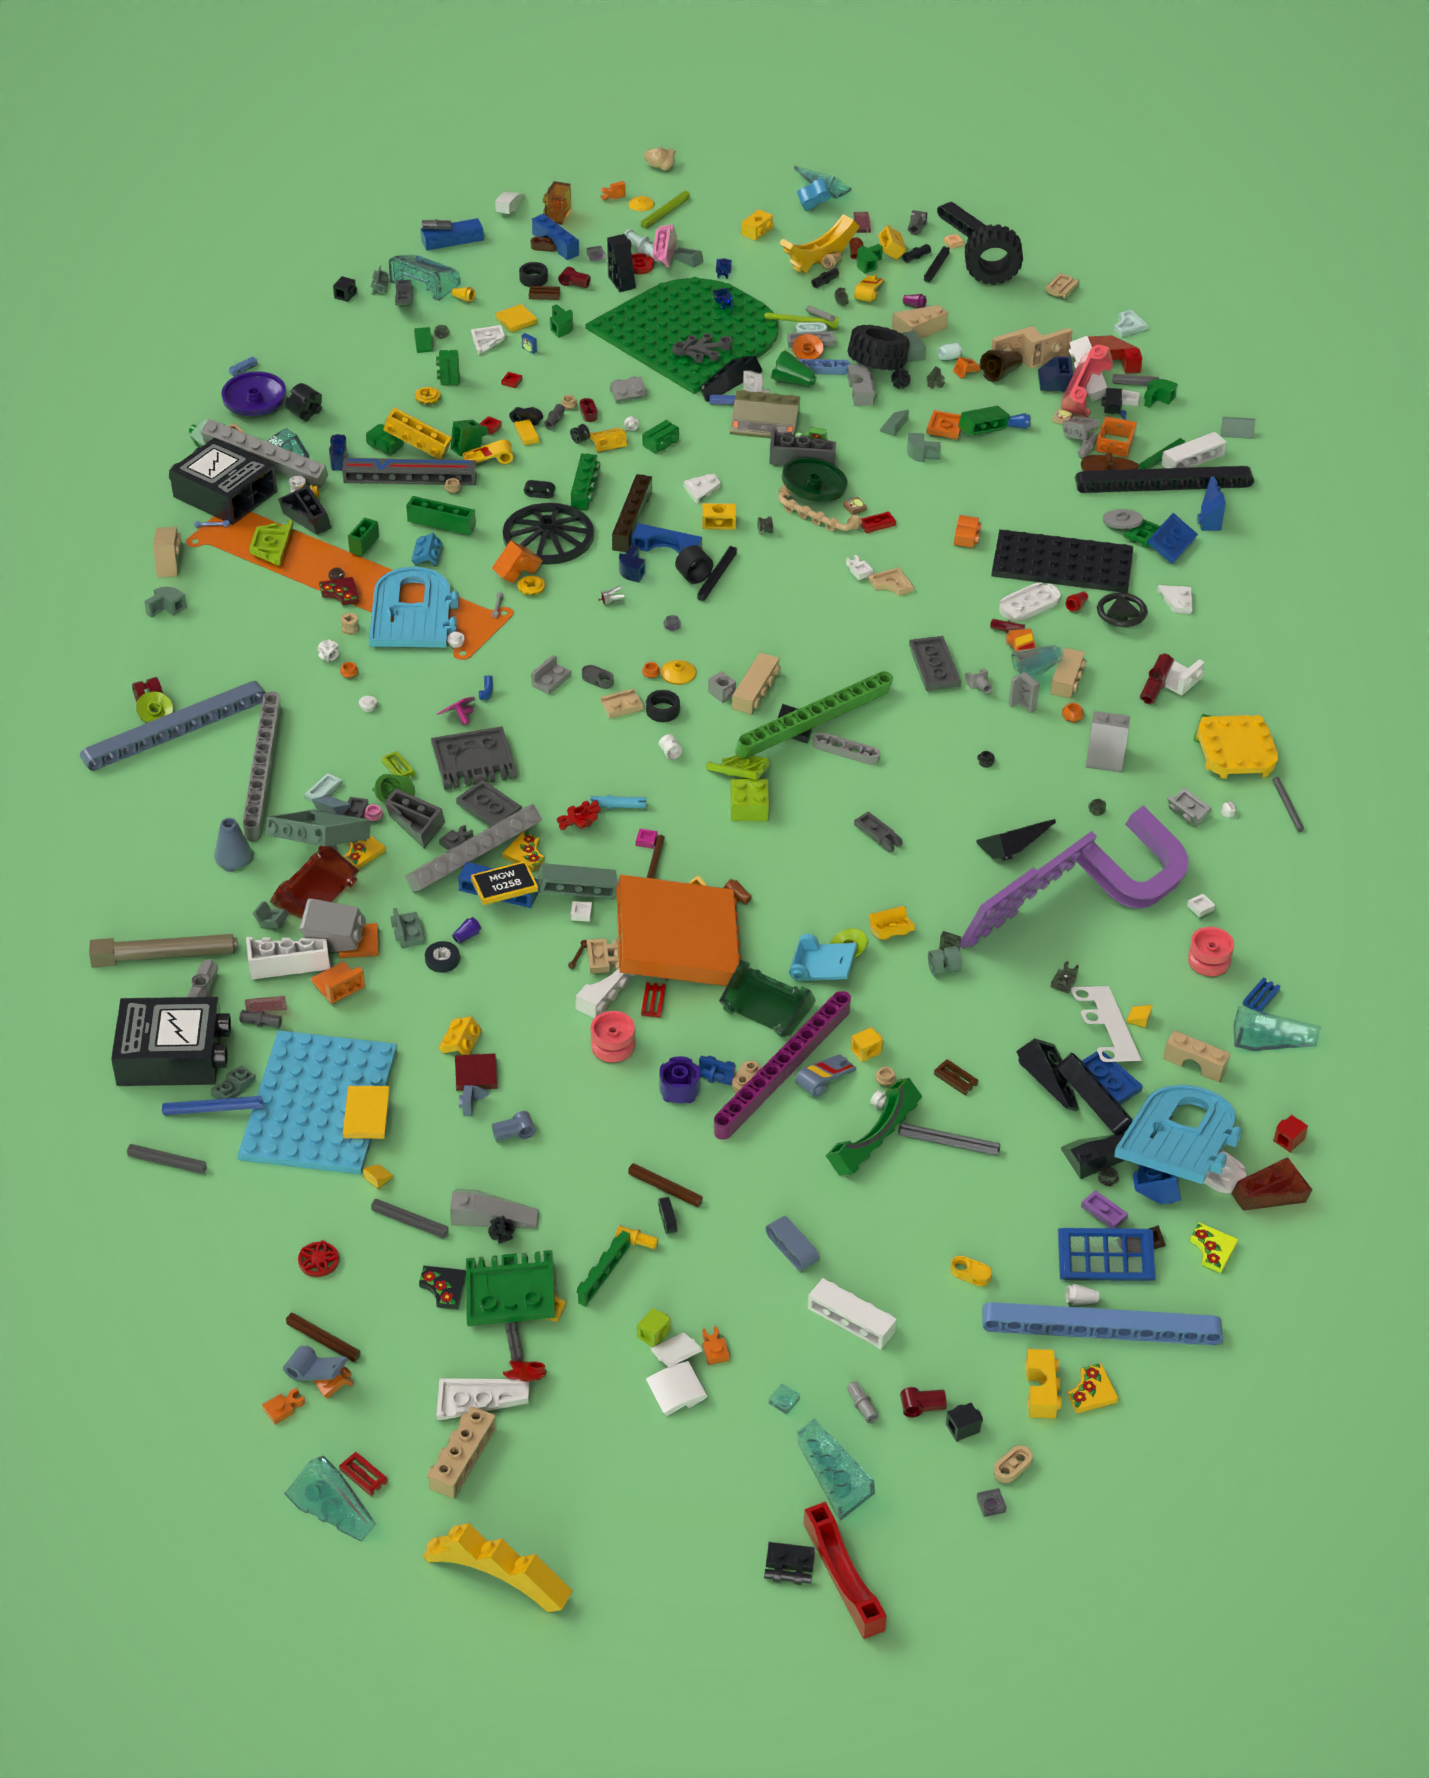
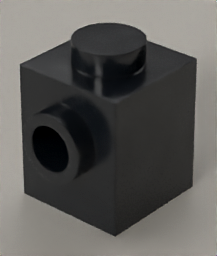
(344, 289)
(1112, 400)
(964, 1421)

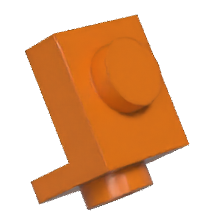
(329, 1387)

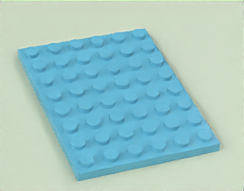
(307, 1101)

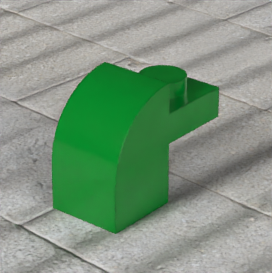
(868, 258)
(561, 321)
(1160, 390)

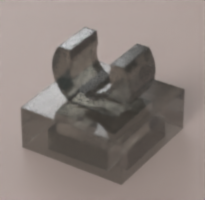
(935, 378)

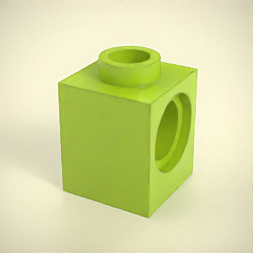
(654, 1327)

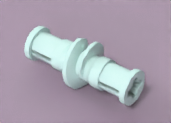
(642, 244)

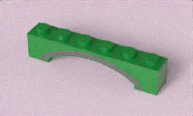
(901, 1099)

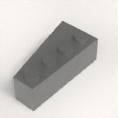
(788, 447)

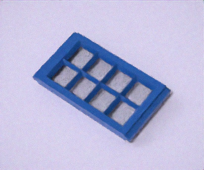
(1106, 1254)

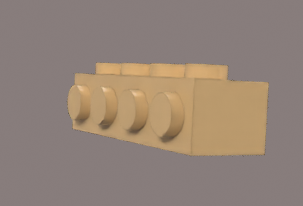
(461, 1452)

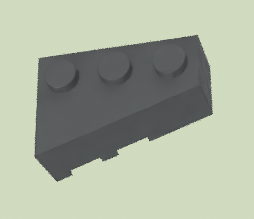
(415, 816)

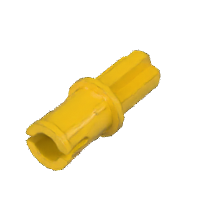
(637, 1237)

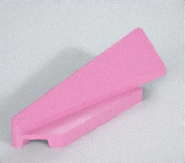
(664, 244)

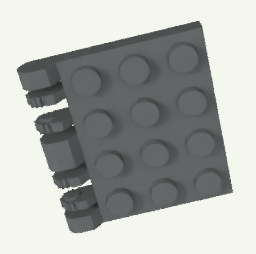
(473, 755)

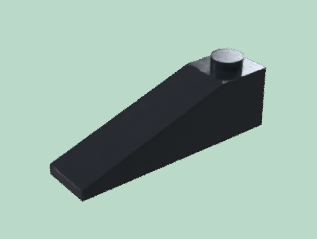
(1013, 841)
(1041, 1061)

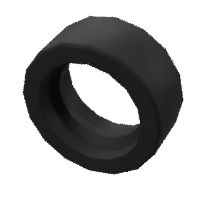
(533, 268)
(662, 696)

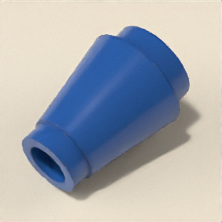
(1020, 421)

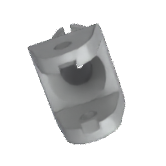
(979, 680)

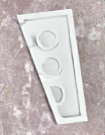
(458, 1395)

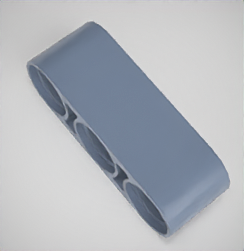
(792, 1243)

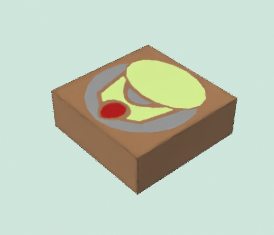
(855, 506)

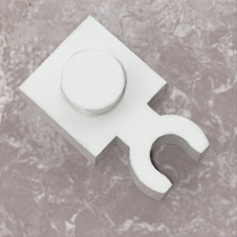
(859, 569)

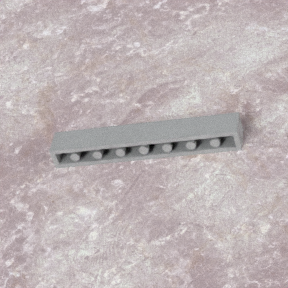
(282, 459)
(473, 848)

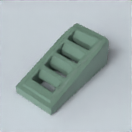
(688, 256)

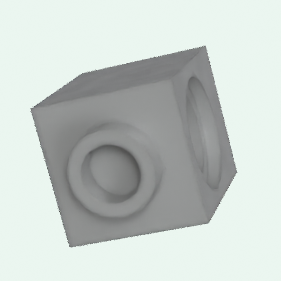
(721, 686)

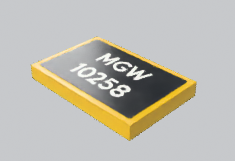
(504, 883)

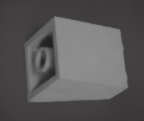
(1107, 741)
(335, 922)

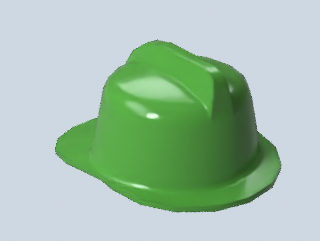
(387, 783)

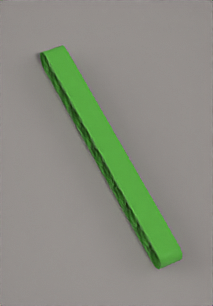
(813, 714)

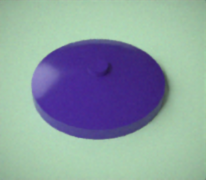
(254, 393)

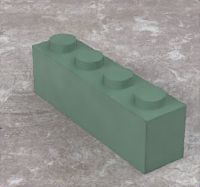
(577, 881)

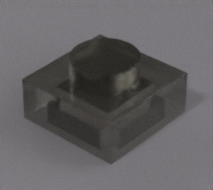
(949, 940)

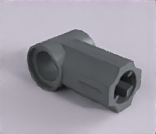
(917, 221)

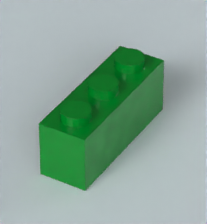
(983, 420)

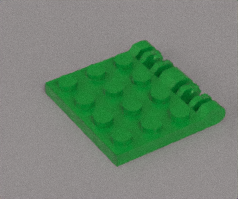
(510, 1290)

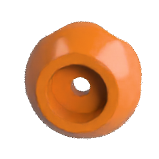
(1072, 712)

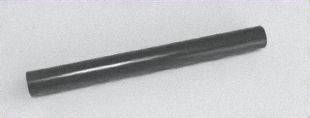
(1280, 788)

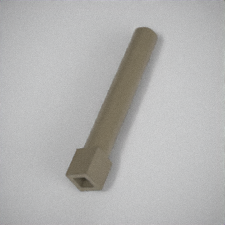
(107, 952)

